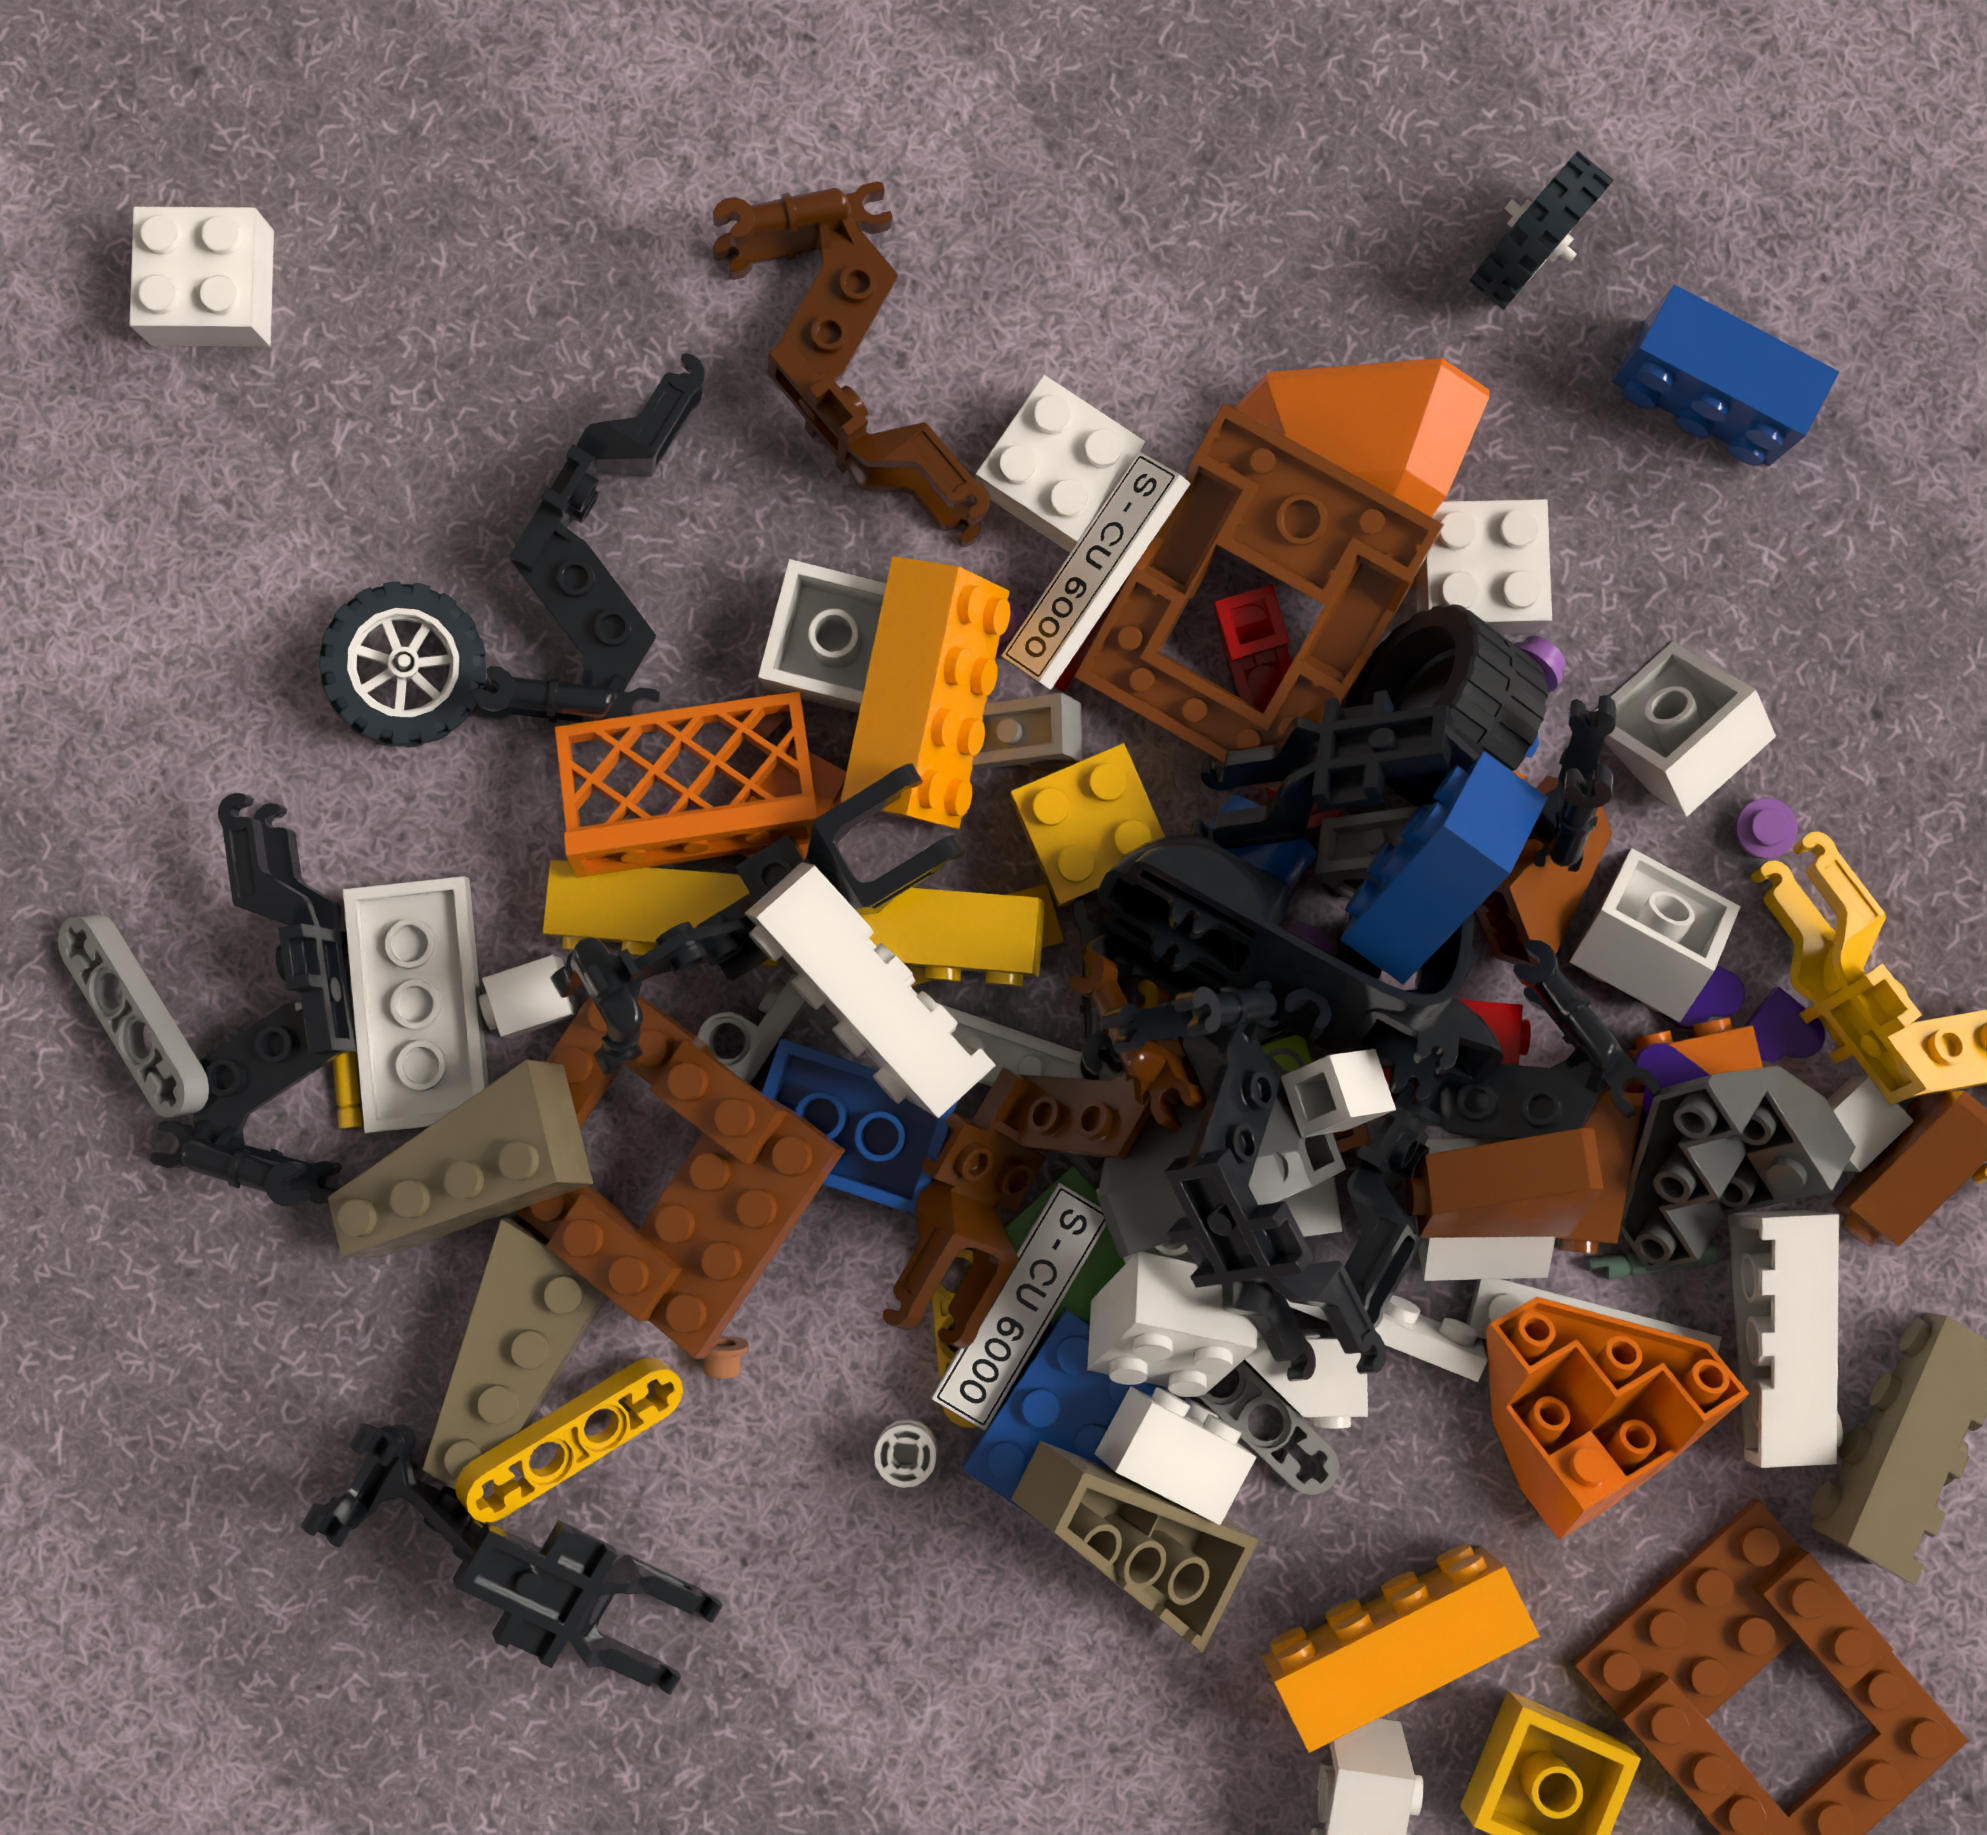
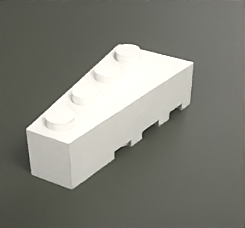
(1370, 1783)

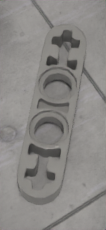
(170, 1072)
(1235, 1410)

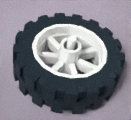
(1540, 230)
(380, 607)

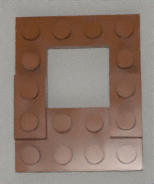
(1294, 521)
(721, 1209)
(1719, 1627)

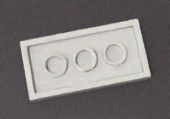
(415, 1000)

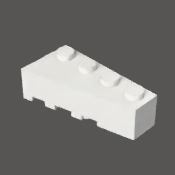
(865, 991)
(1787, 1335)

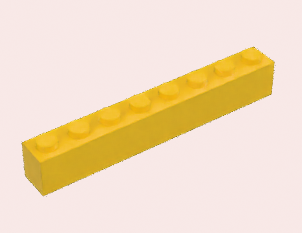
(921, 926)

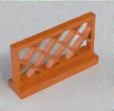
(683, 833)

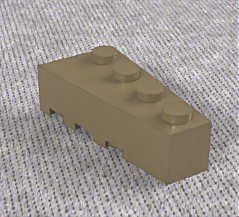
(478, 1162)
(513, 1350)
(1907, 1447)
(1141, 1541)

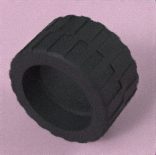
(1464, 663)

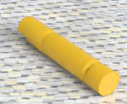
(347, 1090)

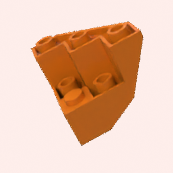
(1382, 421)
(1597, 1404)

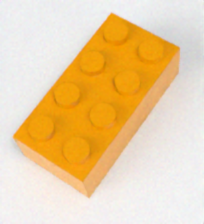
(928, 687)
(1398, 1644)

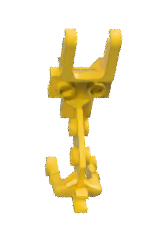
(1868, 1010)

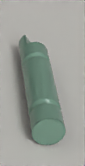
(1621, 1265)

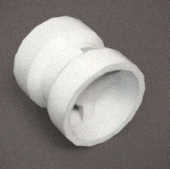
(912, 1444)

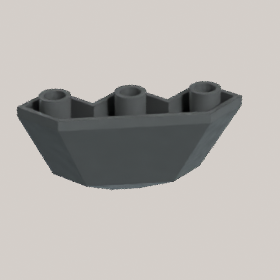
(1726, 1150)
(1138, 1195)

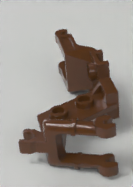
(829, 333)
(998, 1158)

